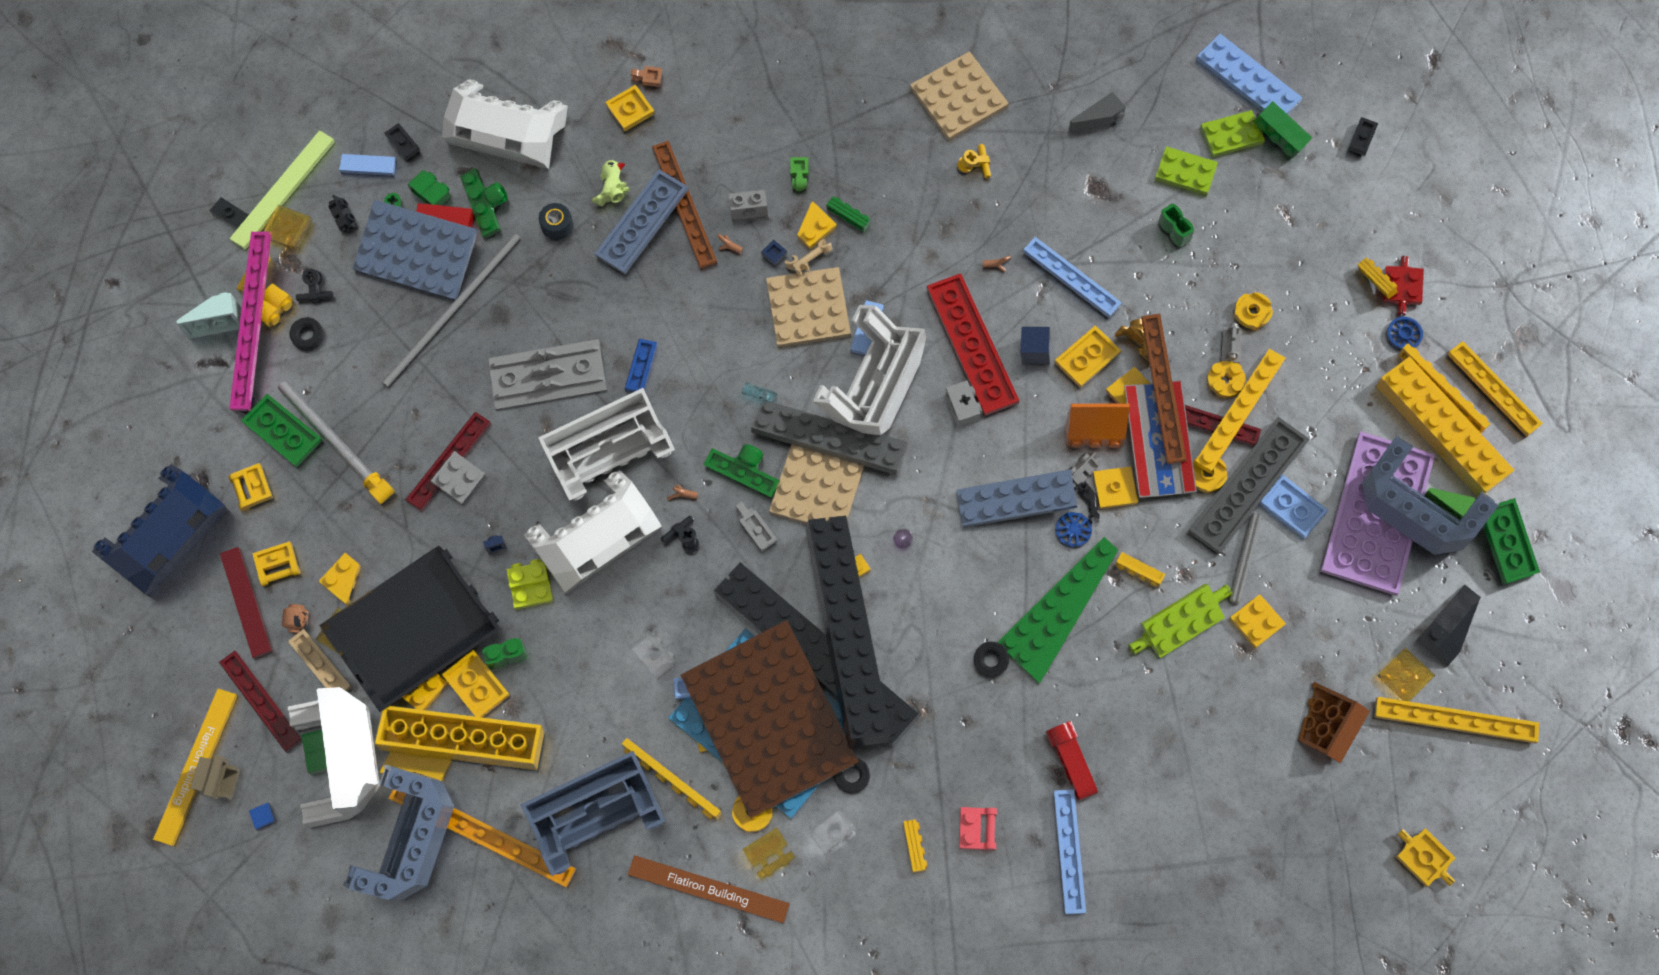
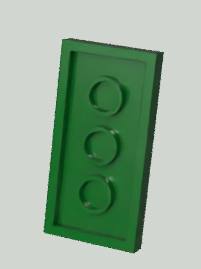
(281, 430)
(1510, 543)

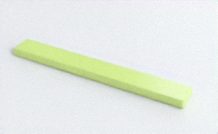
(283, 188)

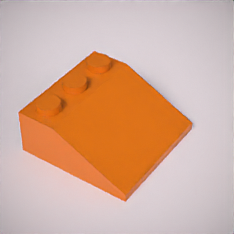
(1096, 425)

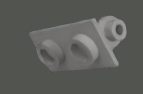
(1231, 343)
(1087, 464)

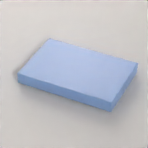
(1293, 507)

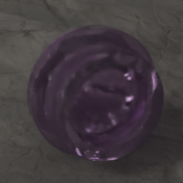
(903, 538)

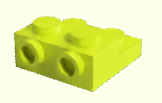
(529, 584)

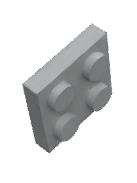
(458, 477)

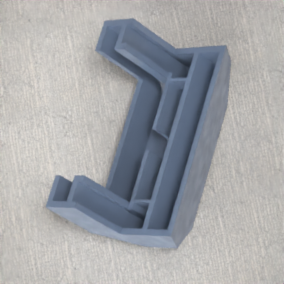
(1416, 514)
(589, 807)
(413, 841)

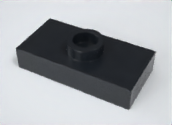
(1363, 136)
(402, 141)
(228, 213)

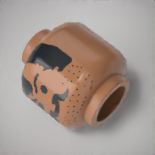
(295, 618)

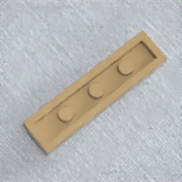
(318, 661)

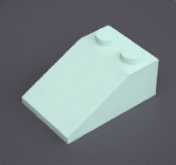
(211, 317)

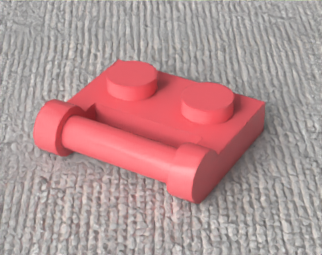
(971, 828)

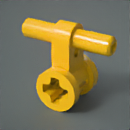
(972, 159)

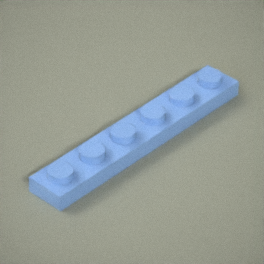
(1072, 277)
(1069, 852)

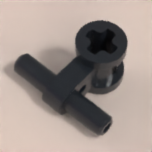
(314, 294)
(686, 535)

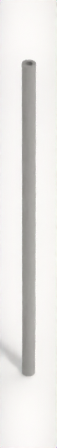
(449, 312)

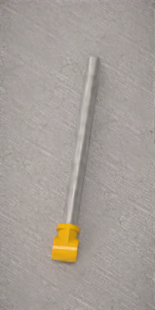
(377, 487)

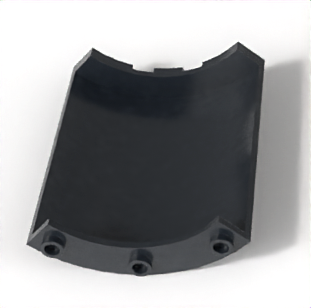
(410, 627)

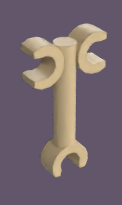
(802, 264)

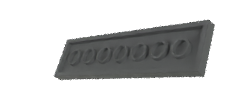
(828, 437)
(1248, 485)

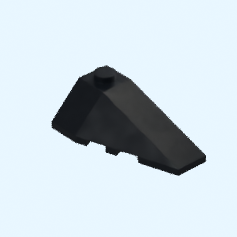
(1449, 629)

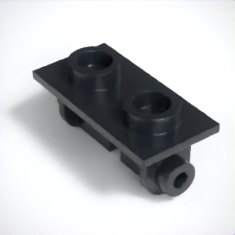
(340, 208)

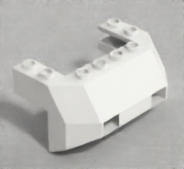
(501, 126)
(881, 377)
(604, 443)
(596, 536)
(348, 754)

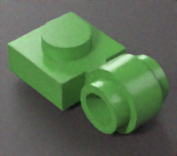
(799, 169)

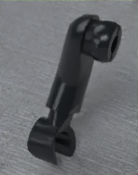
(1092, 499)

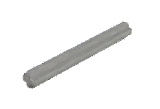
(1245, 558)

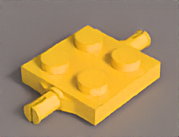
(1425, 857)

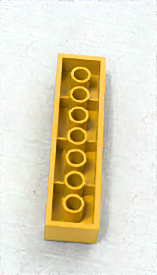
(1444, 427)
(460, 737)

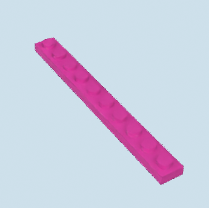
(250, 321)

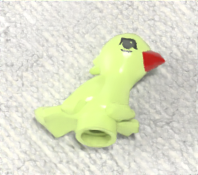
(613, 188)

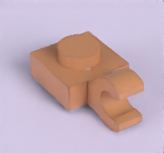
(650, 76)

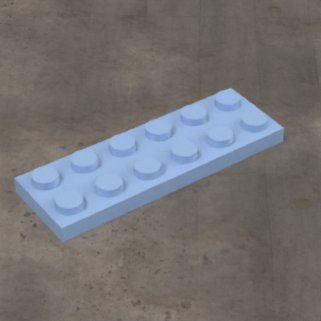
(1247, 75)

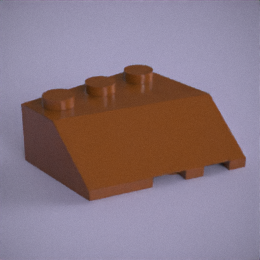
(1331, 722)

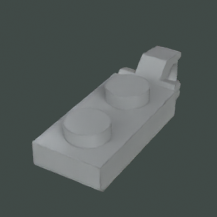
(755, 527)

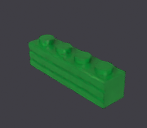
(848, 214)

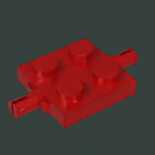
(1409, 285)

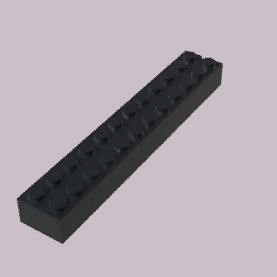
(764, 609)
(847, 632)

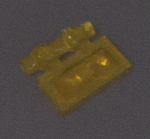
(765, 847)

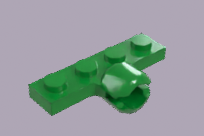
(484, 201)
(743, 469)

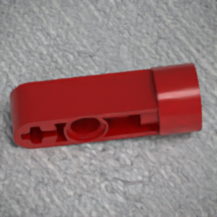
(1064, 740)

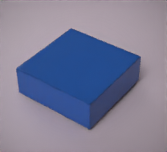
(262, 816)

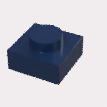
(774, 252)
(494, 544)

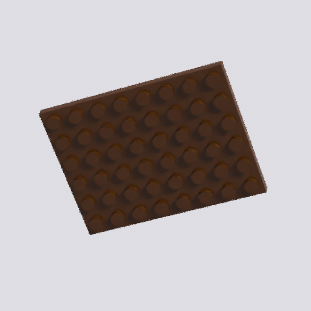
(769, 719)

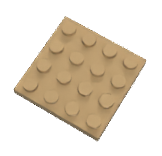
(959, 96)
(808, 307)
(815, 486)

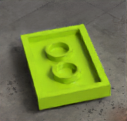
(1232, 133)
(1186, 171)

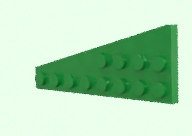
(1045, 627)

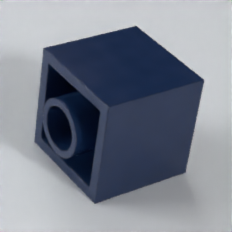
(1035, 345)

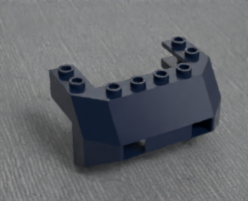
(163, 531)

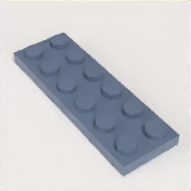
(641, 221)
(1016, 498)

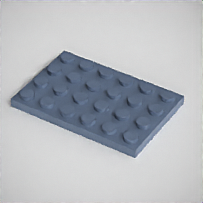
(415, 249)

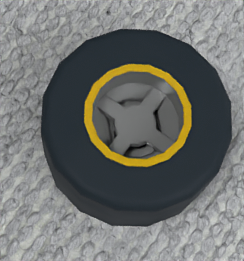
(557, 214)

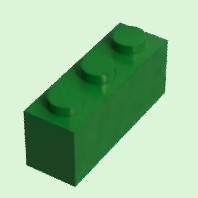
(1282, 129)

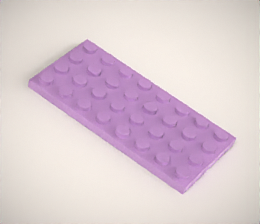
(1360, 543)

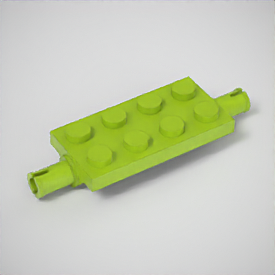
(1181, 620)

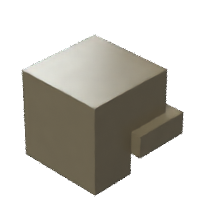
(215, 778)

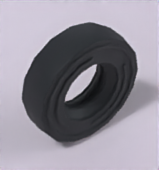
(301, 324)
(980, 653)
(857, 786)

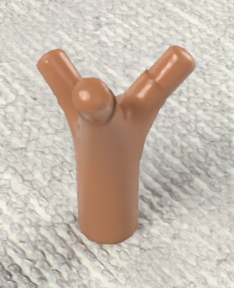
(729, 244)
(996, 263)
(683, 493)

